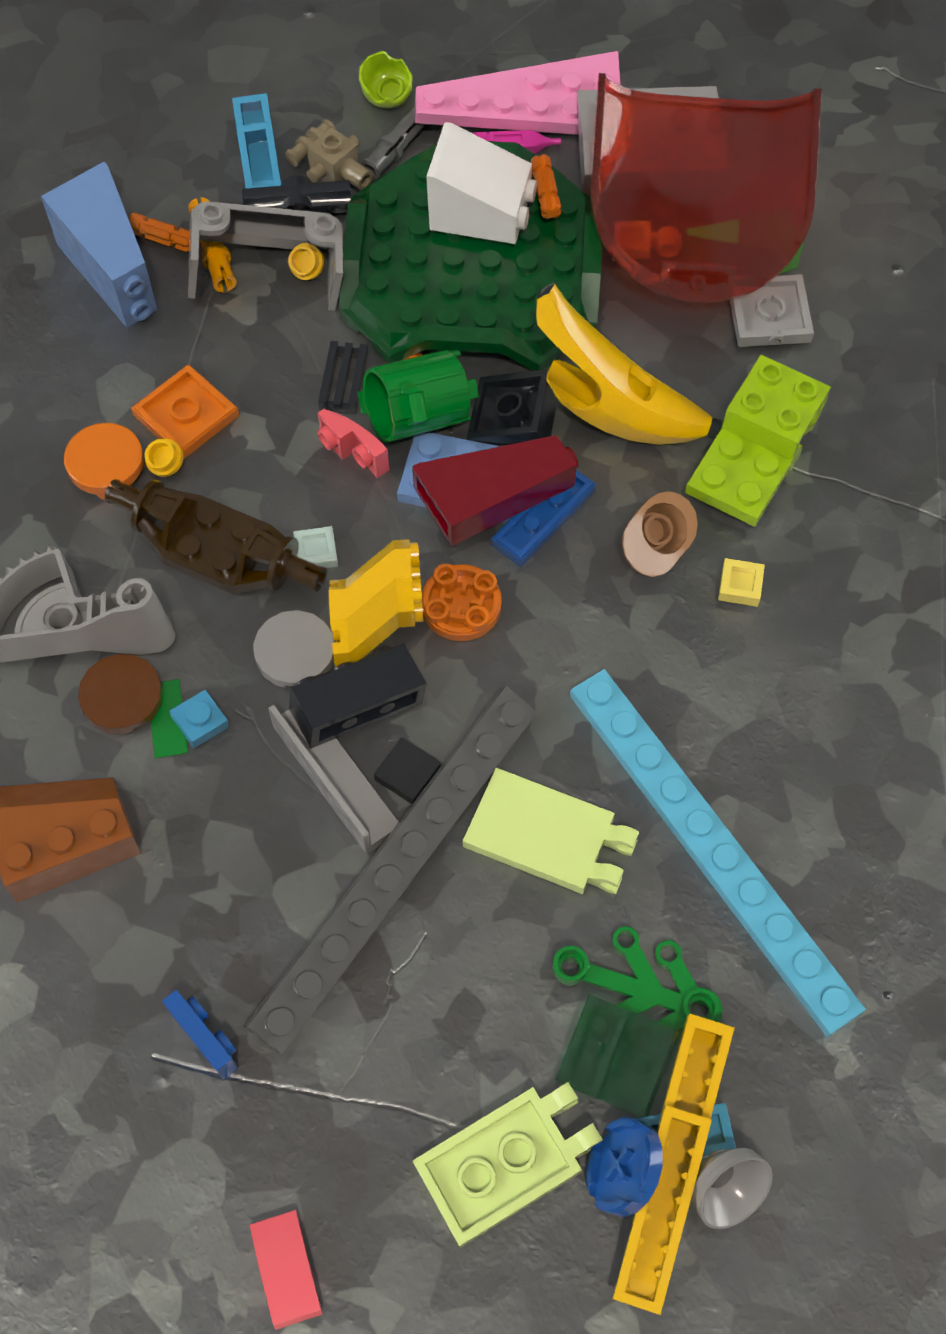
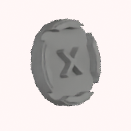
(293, 647)

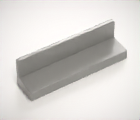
(339, 783)

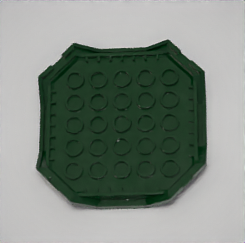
(457, 291)

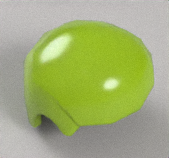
(385, 80)

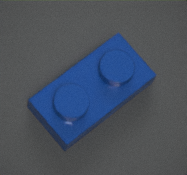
(190, 1017)

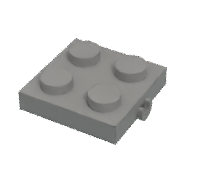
(773, 314)

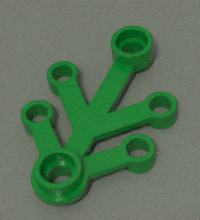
(645, 989)

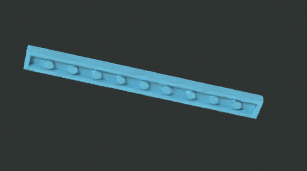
(718, 855)

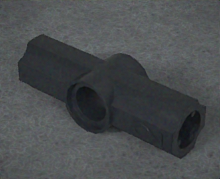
(300, 194)

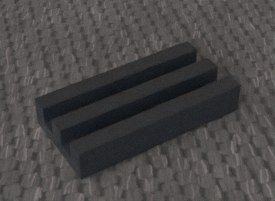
(346, 353)

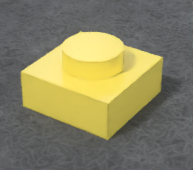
(741, 582)

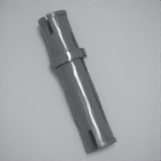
(390, 147)

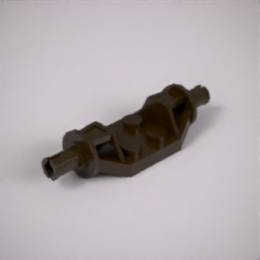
(213, 539)

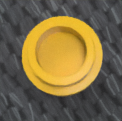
(306, 261)
(163, 457)

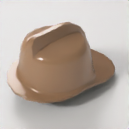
(659, 533)

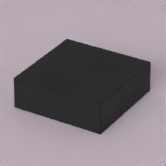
(407, 770)

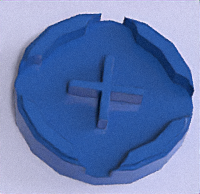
(625, 1167)

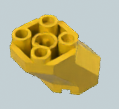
(375, 601)

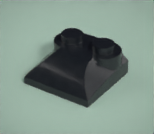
(513, 408)

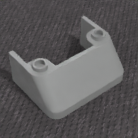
(267, 229)

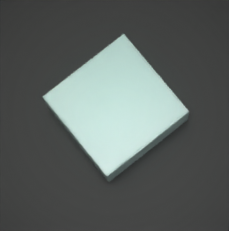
(317, 546)

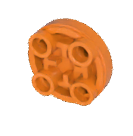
(101, 455)
(461, 602)

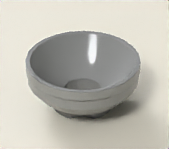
(731, 1187)

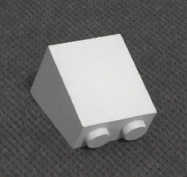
(478, 188)

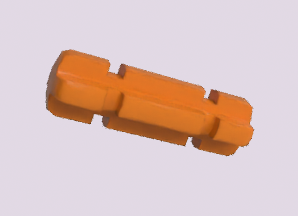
(546, 186)
(159, 231)

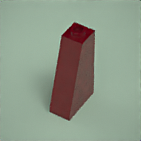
(492, 484)

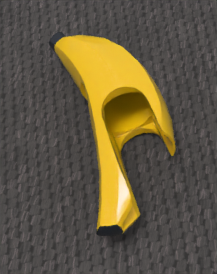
(612, 388)

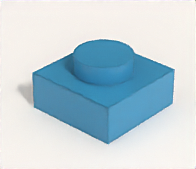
(199, 719)

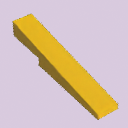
(683, 1137)

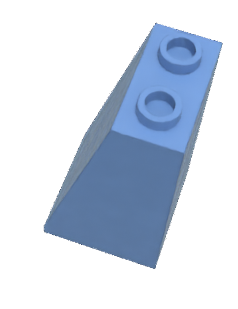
(101, 243)

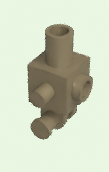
(330, 156)

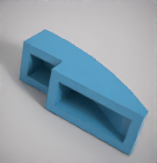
(256, 141)

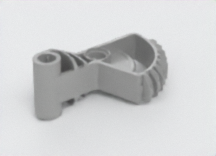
(66, 623)

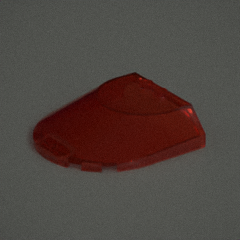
(703, 189)

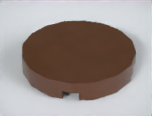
(120, 693)

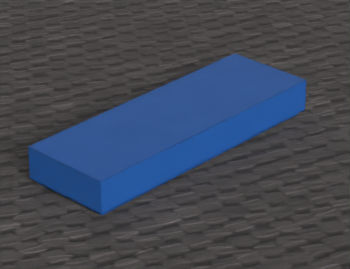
(533, 527)

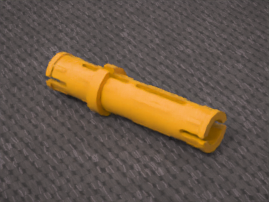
(216, 259)

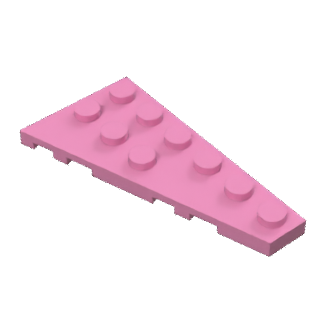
(517, 99)

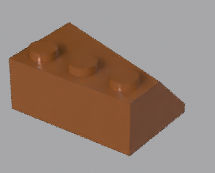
(61, 833)

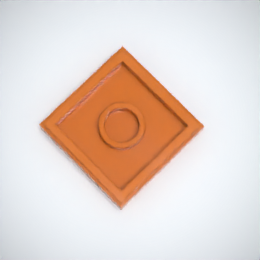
(185, 410)

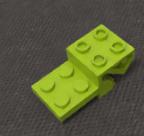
(758, 440)

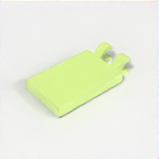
(547, 833)
(504, 1162)

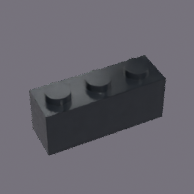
(356, 695)

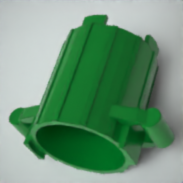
(417, 395)

